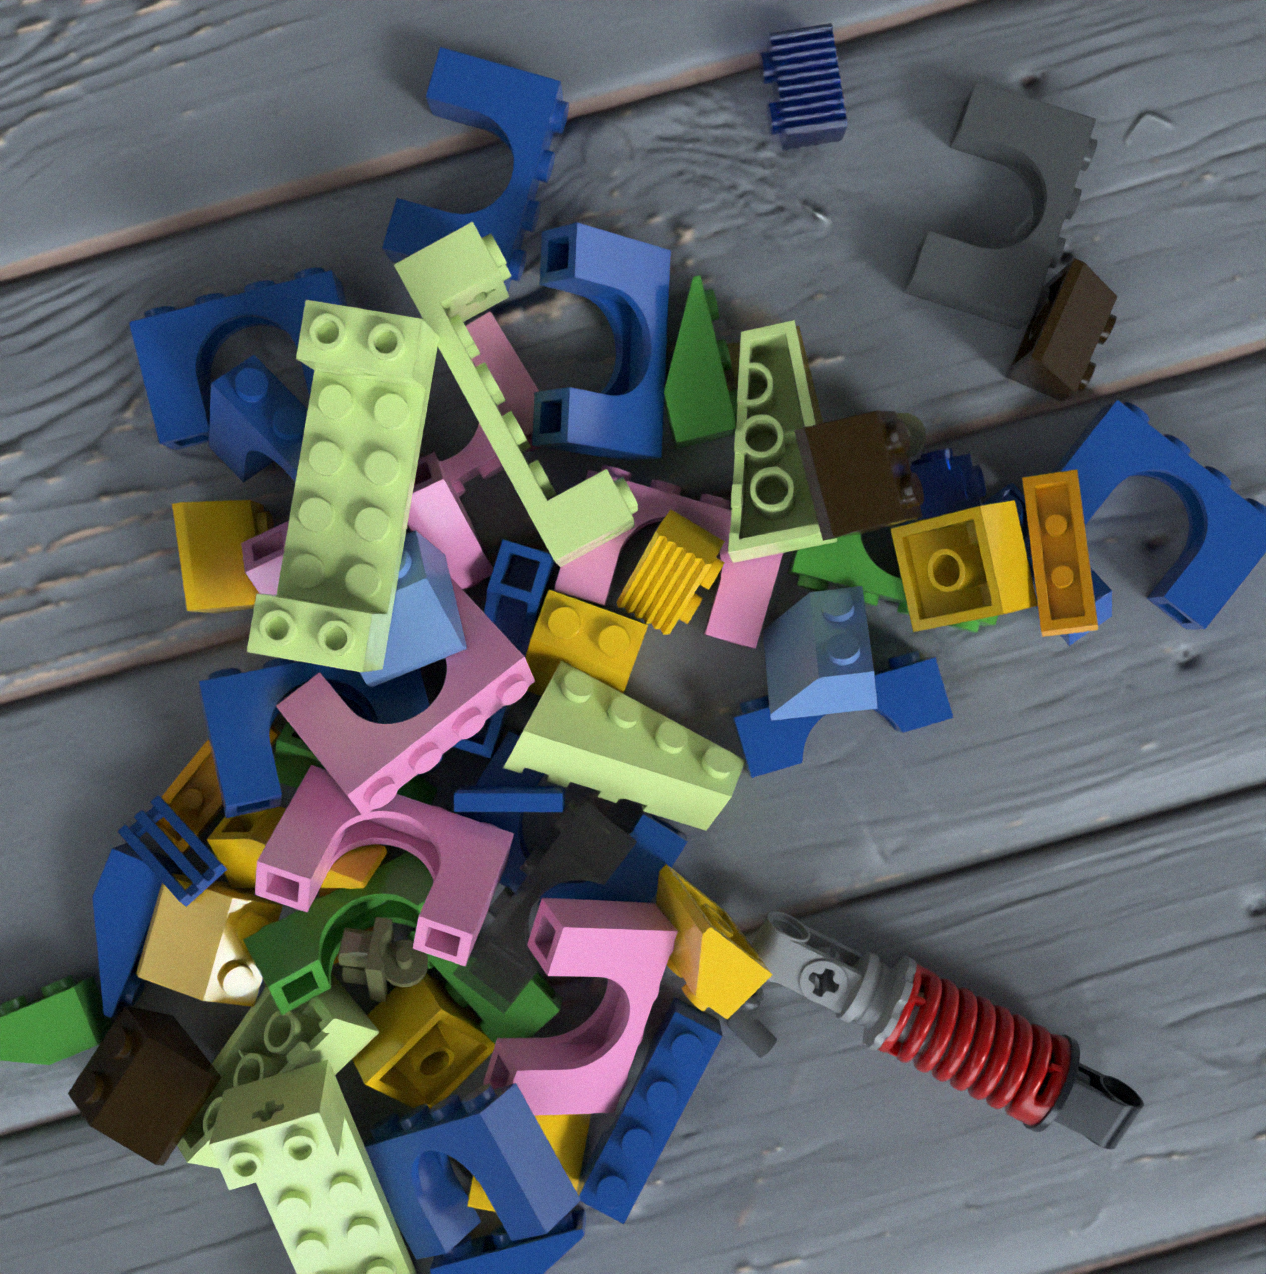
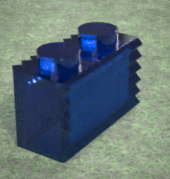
(805, 87)

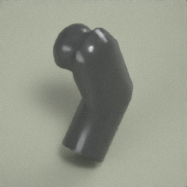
(749, 1028)

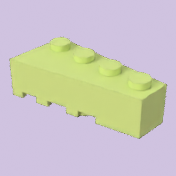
(769, 486)
(624, 751)
(274, 1043)

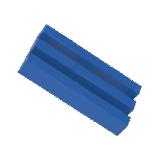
(509, 799)
(147, 823)

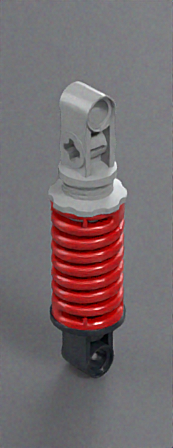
(951, 1033)

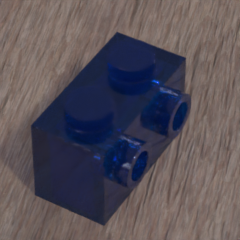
(947, 483)

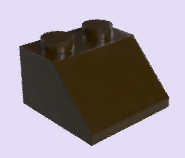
(1065, 333)
(860, 473)
(145, 1083)

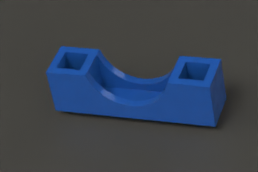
(513, 605)
(907, 697)
(651, 1111)

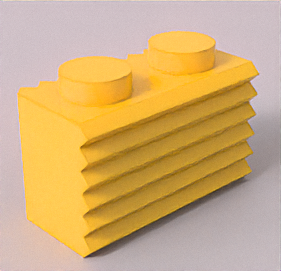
(670, 572)

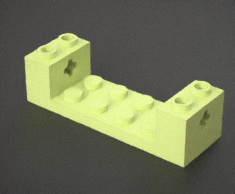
(452, 284)
(349, 488)
(309, 1172)

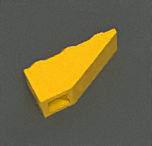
(242, 838)

